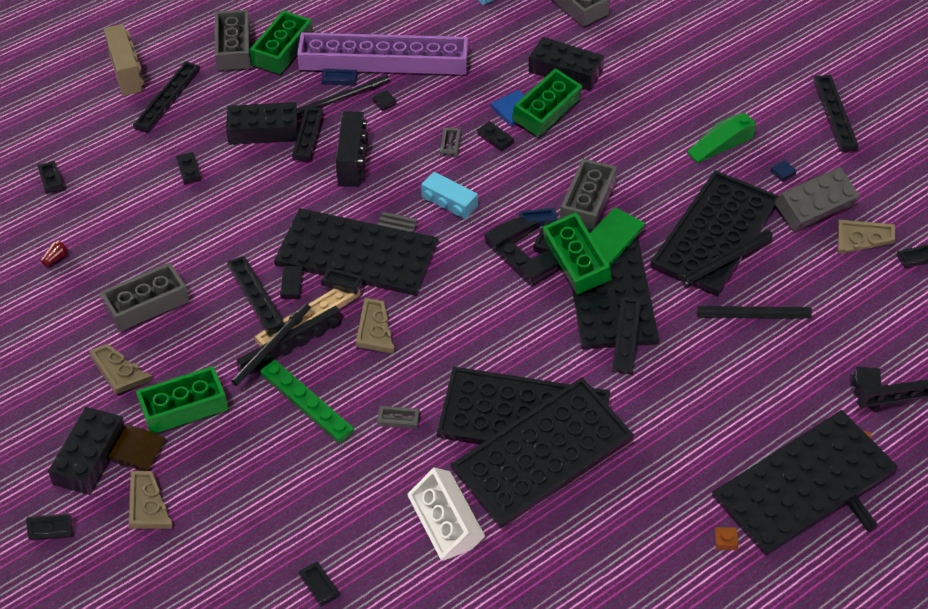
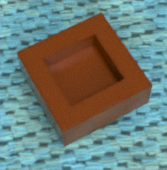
(726, 538)

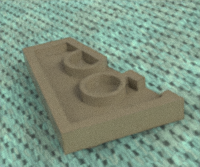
(863, 235)
(373, 327)
(116, 370)
(146, 505)

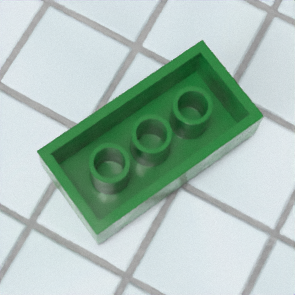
(280, 42)
(546, 102)
(577, 253)
(182, 400)

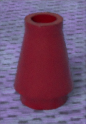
(54, 253)

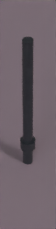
(371, 84)
(294, 320)

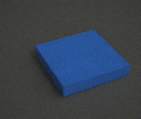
(505, 106)

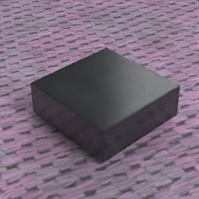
(384, 100)

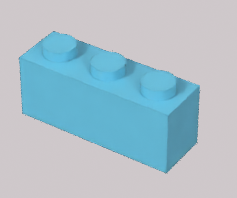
(449, 195)

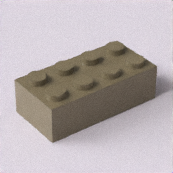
(124, 59)

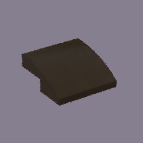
(136, 448)

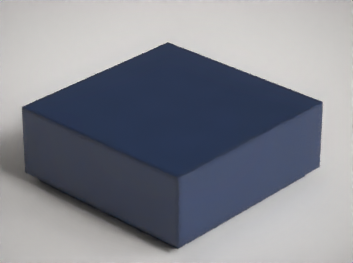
(783, 170)

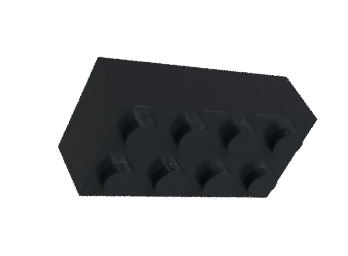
(574, 62)
(262, 123)
(351, 149)
(86, 451)

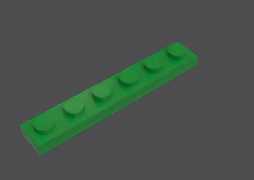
(307, 401)

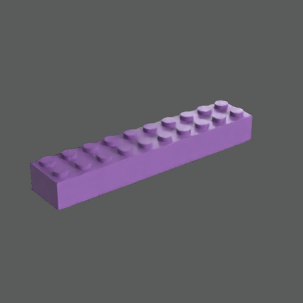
(383, 53)

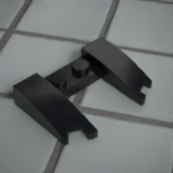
(502, 240)

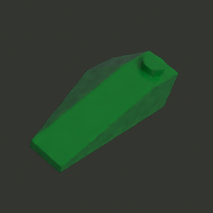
(723, 136)

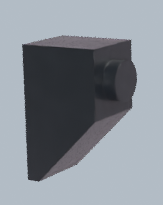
(863, 378)

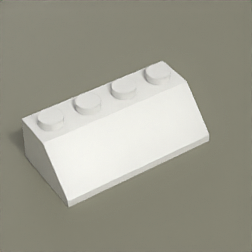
(445, 514)

